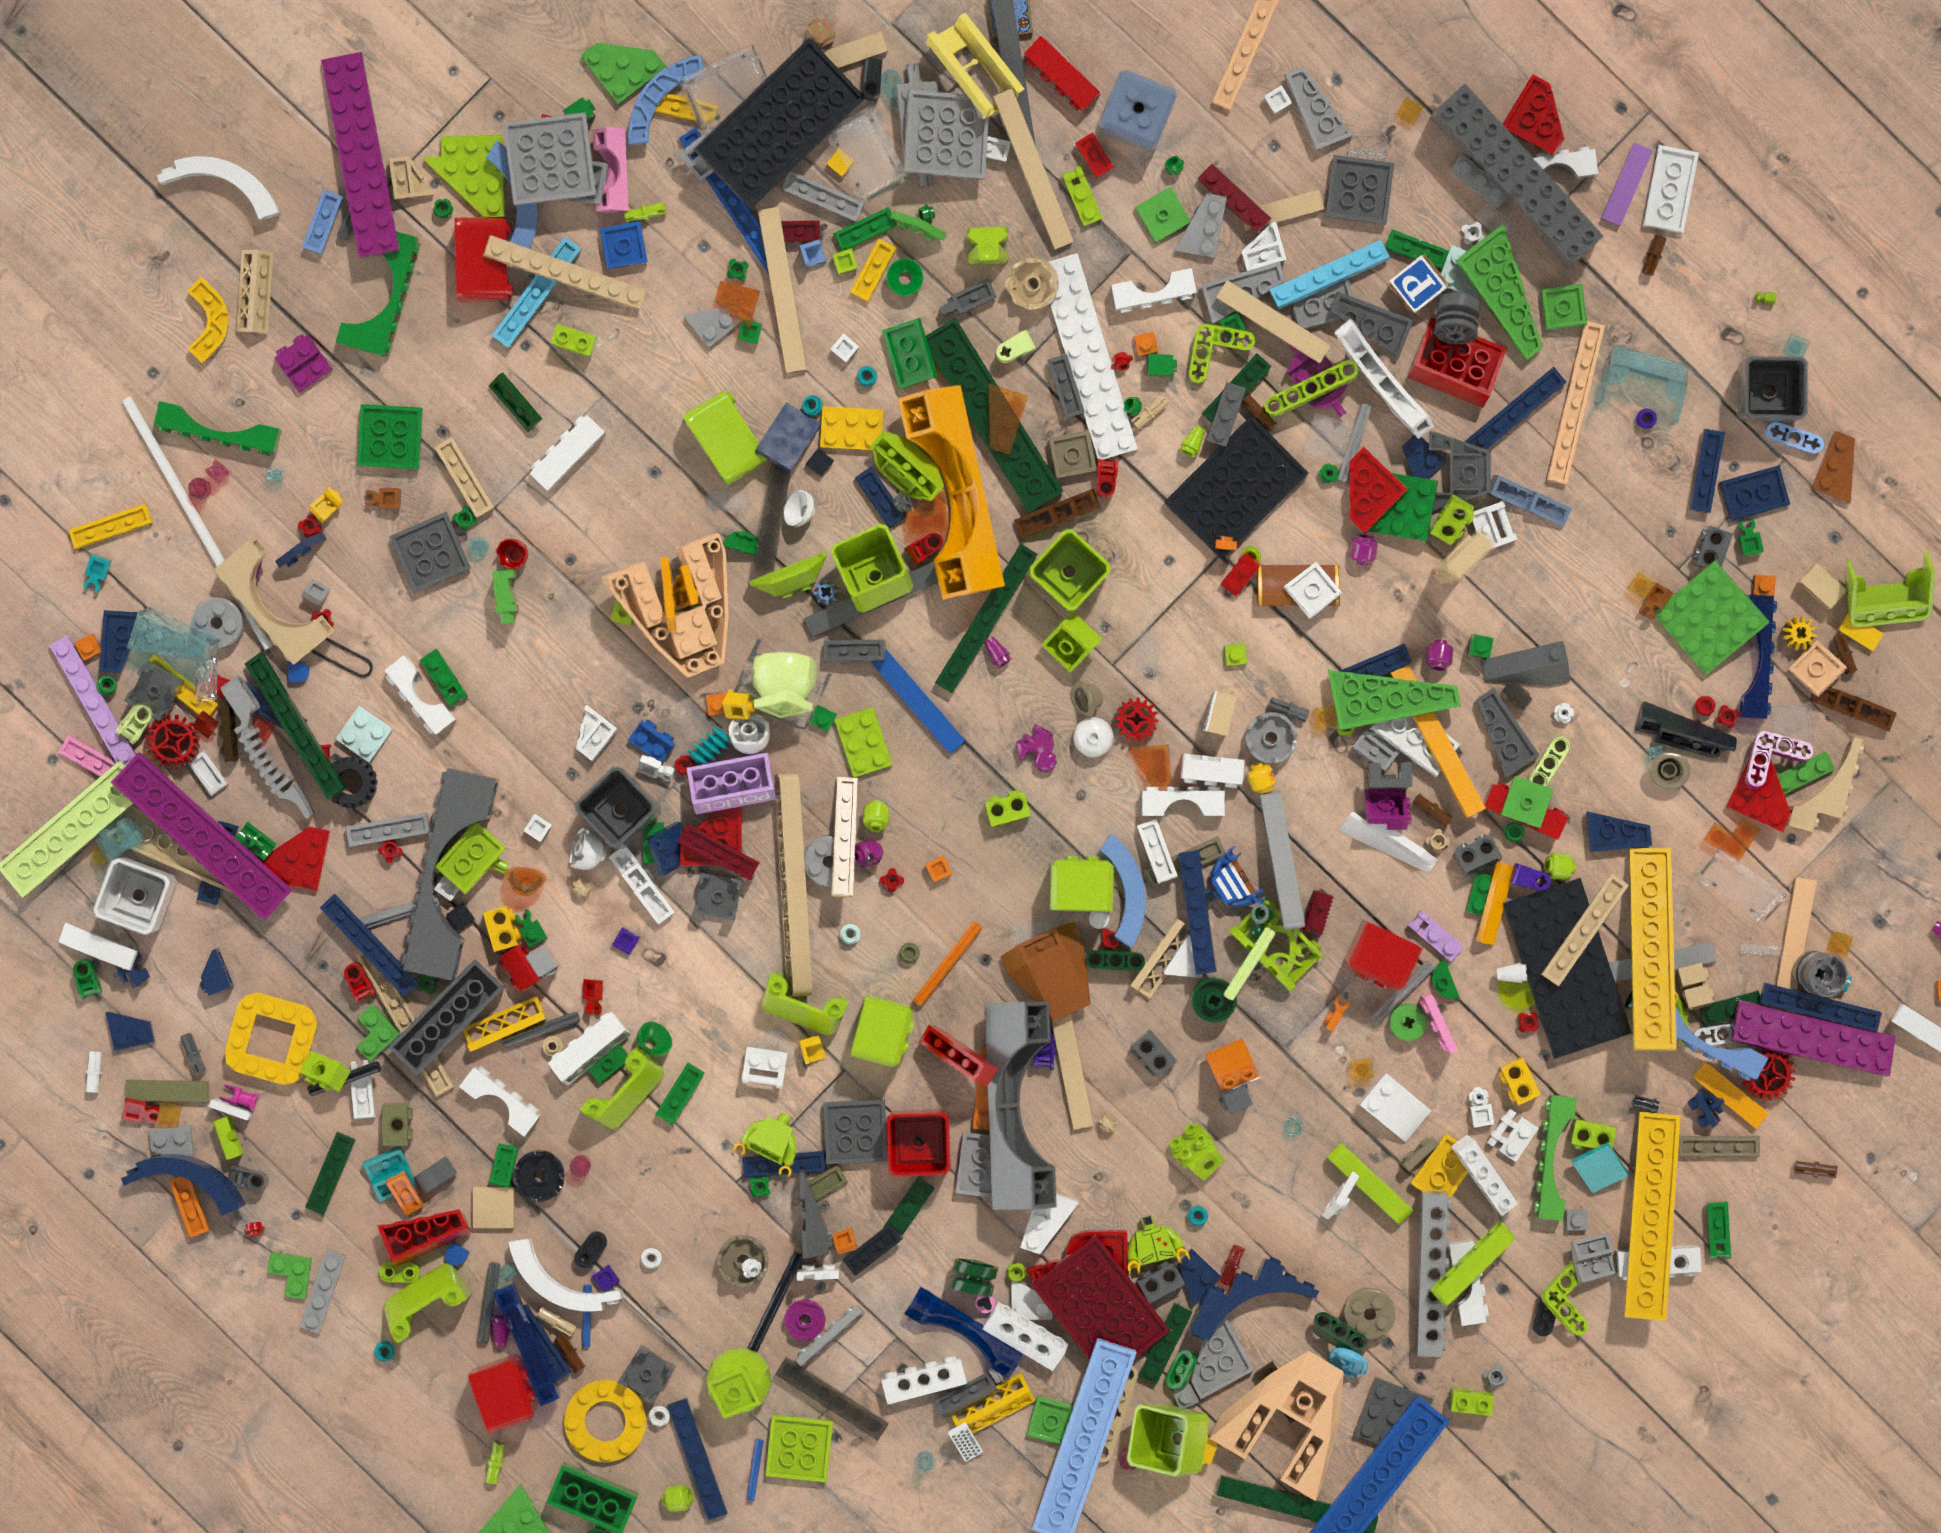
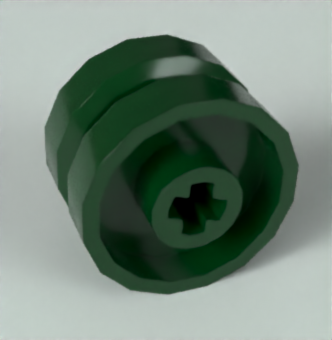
(1208, 1011)
(972, 1277)

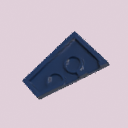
(115, 639)
(1616, 833)

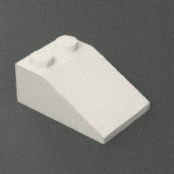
(1394, 1106)

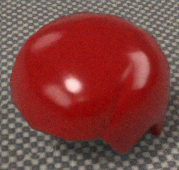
(512, 553)

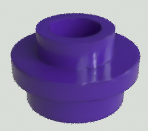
(1639, 418)

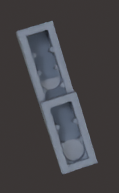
(1529, 500)

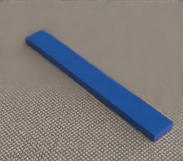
(734, 206)

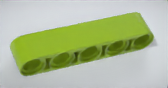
(1322, 388)
(1370, 1183)
(1472, 1263)

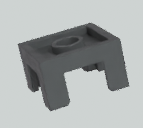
(155, 689)
(1404, 776)
(718, 896)
(647, 1373)

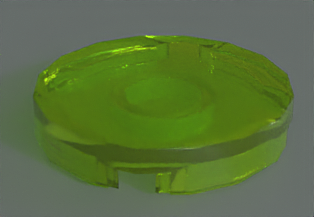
(1516, 994)

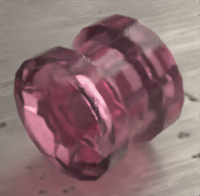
(217, 471)
(578, 1170)
(1122, 1458)

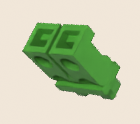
(504, 595)

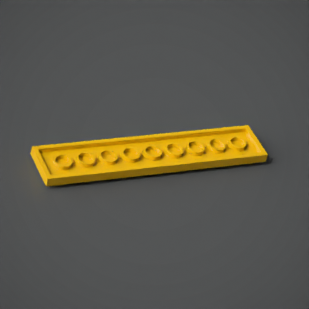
(1652, 949)
(1652, 1216)

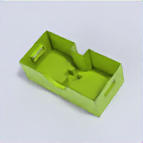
(228, 1138)

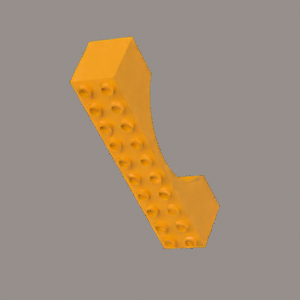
(941, 427)

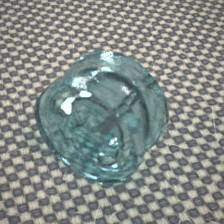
(274, 474)
(1654, 751)
(1297, 1131)

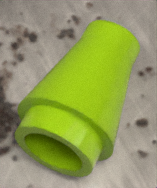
(1192, 443)

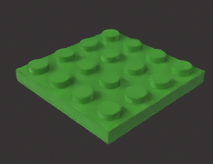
(1711, 617)

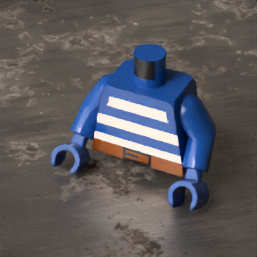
(1232, 883)

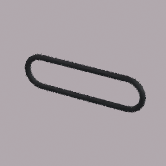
(343, 667)

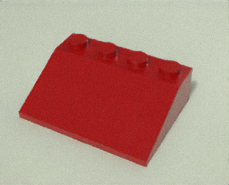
(1458, 369)

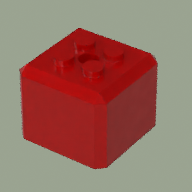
(1382, 956)
(912, 1160)
(503, 1393)

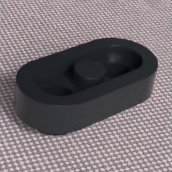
(591, 1249)
(1543, 1315)

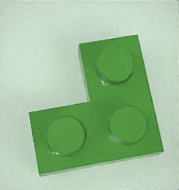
(918, 226)
(381, 1034)
(297, 1270)

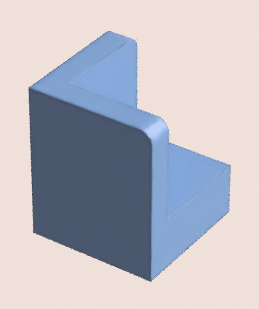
(812, 253)

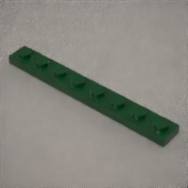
(985, 619)
(295, 725)
(1276, 1500)

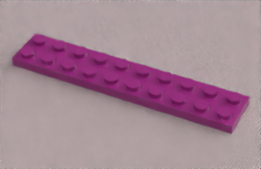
(360, 155)
(201, 836)

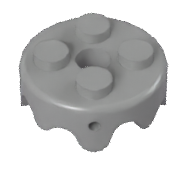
(229, 612)
(1285, 733)
(814, 857)

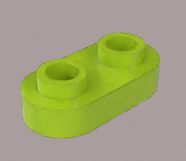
(399, 1273)

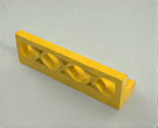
(502, 1032)
(999, 1409)

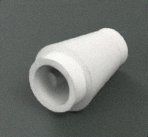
(1512, 973)

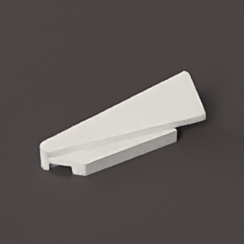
(1387, 841)

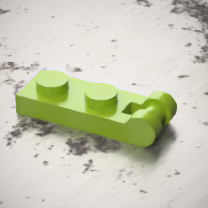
(1082, 197)

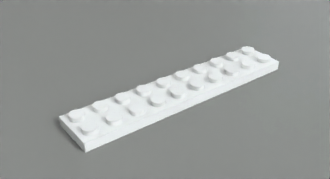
(1090, 361)

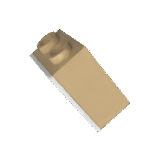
(1220, 712)

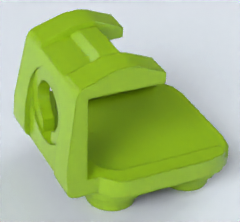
(1194, 1148)

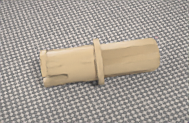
(1150, 411)
(556, 1321)

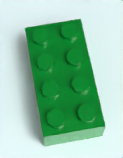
(592, 1498)

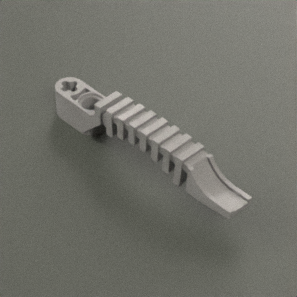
(244, 705)

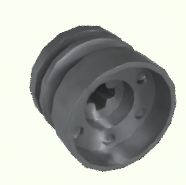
(1820, 973)

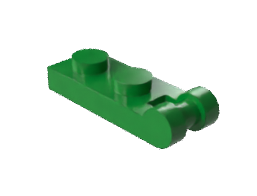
(443, 677)
(1718, 1229)

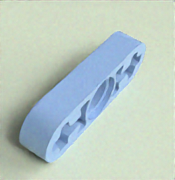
(1810, 437)

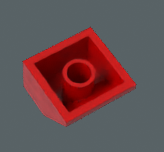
(519, 968)

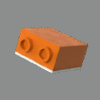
(1232, 1066)

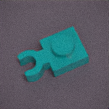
(97, 570)

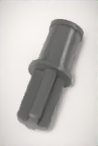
(1289, 709)
(192, 1053)

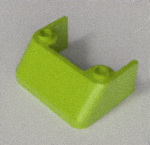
(1890, 602)

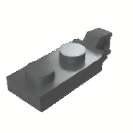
(969, 298)

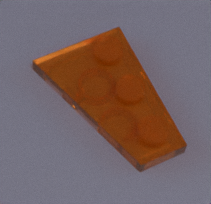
(1004, 417)

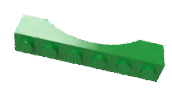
(259, 437)

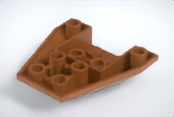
(1052, 969)

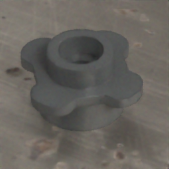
(902, 502)

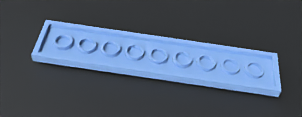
(1084, 1438)

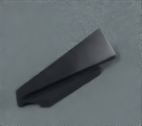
(1683, 732)

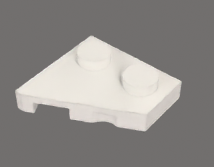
(808, 1271)

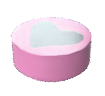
(985, 1304)

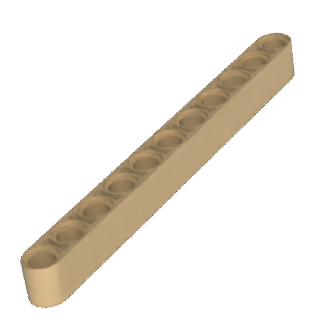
(793, 884)

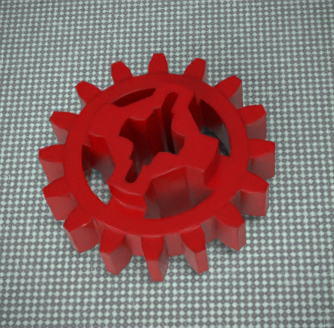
(1136, 728)

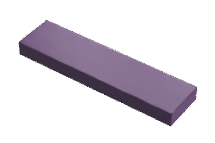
(1626, 184)

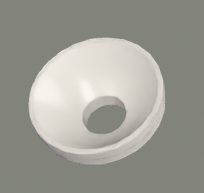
(795, 508)

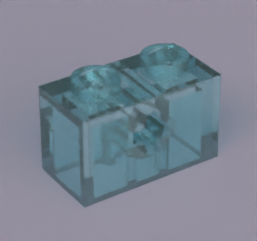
(131, 835)

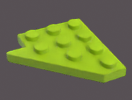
(470, 174)

